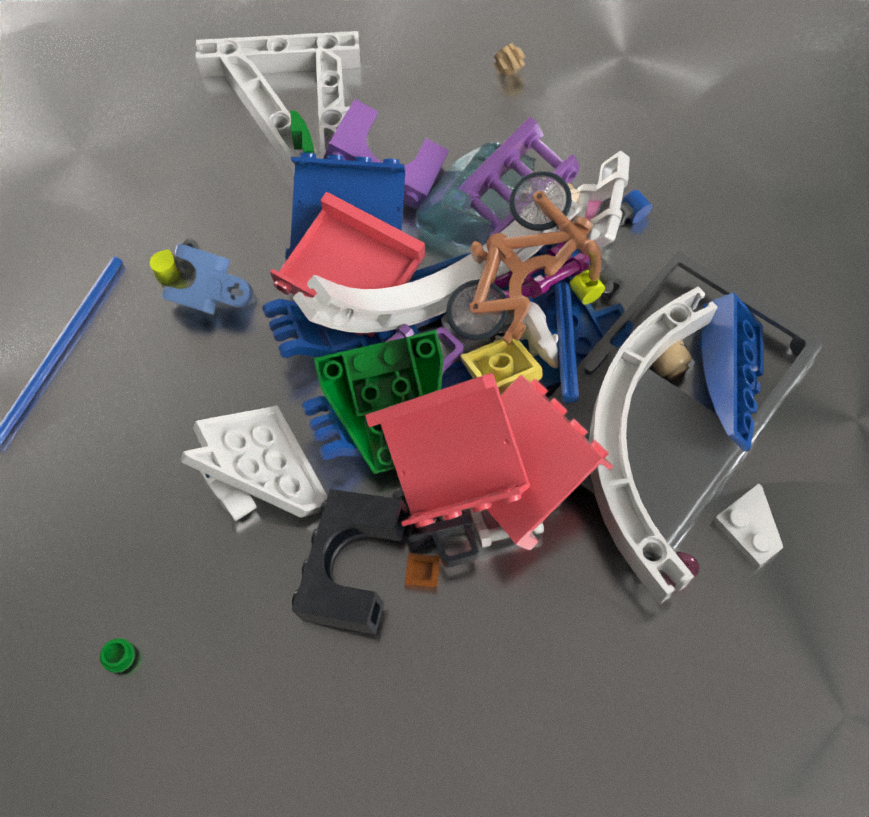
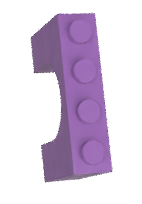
(351, 142)

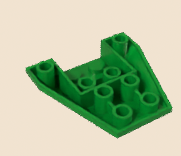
(376, 379)

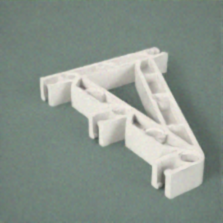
(247, 58)

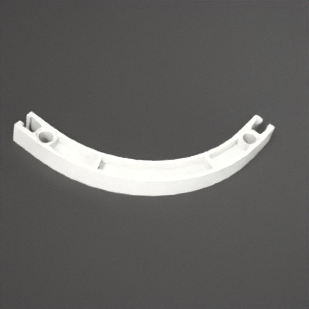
(408, 303)
(615, 488)

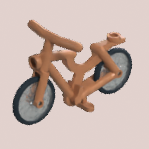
(537, 203)

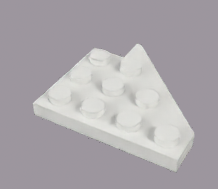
(259, 457)

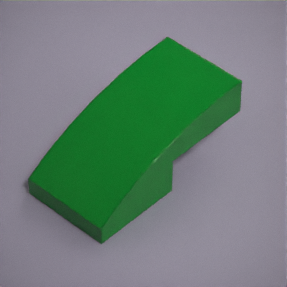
(300, 133)

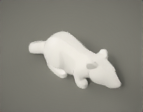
(539, 336)

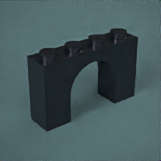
(342, 519)

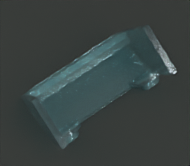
(447, 207)

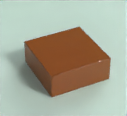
(422, 572)

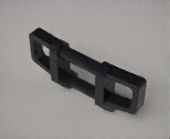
(433, 532)

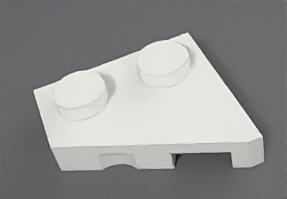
(751, 527)

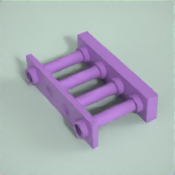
(507, 158)

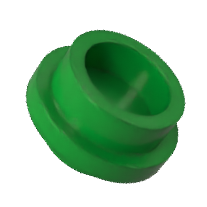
(117, 655)

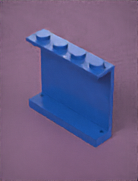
(362, 183)

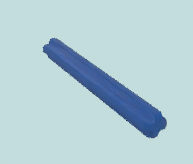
(566, 343)

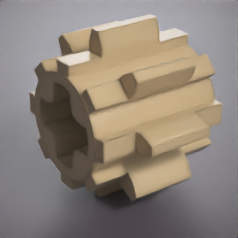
(509, 60)

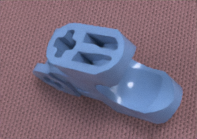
(211, 282)

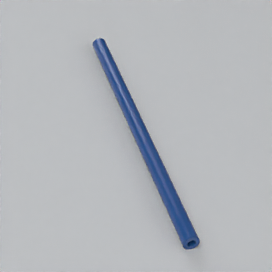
(58, 348)

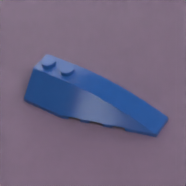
(731, 365)

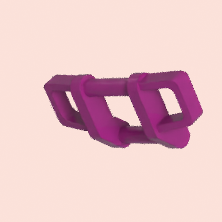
(537, 286)

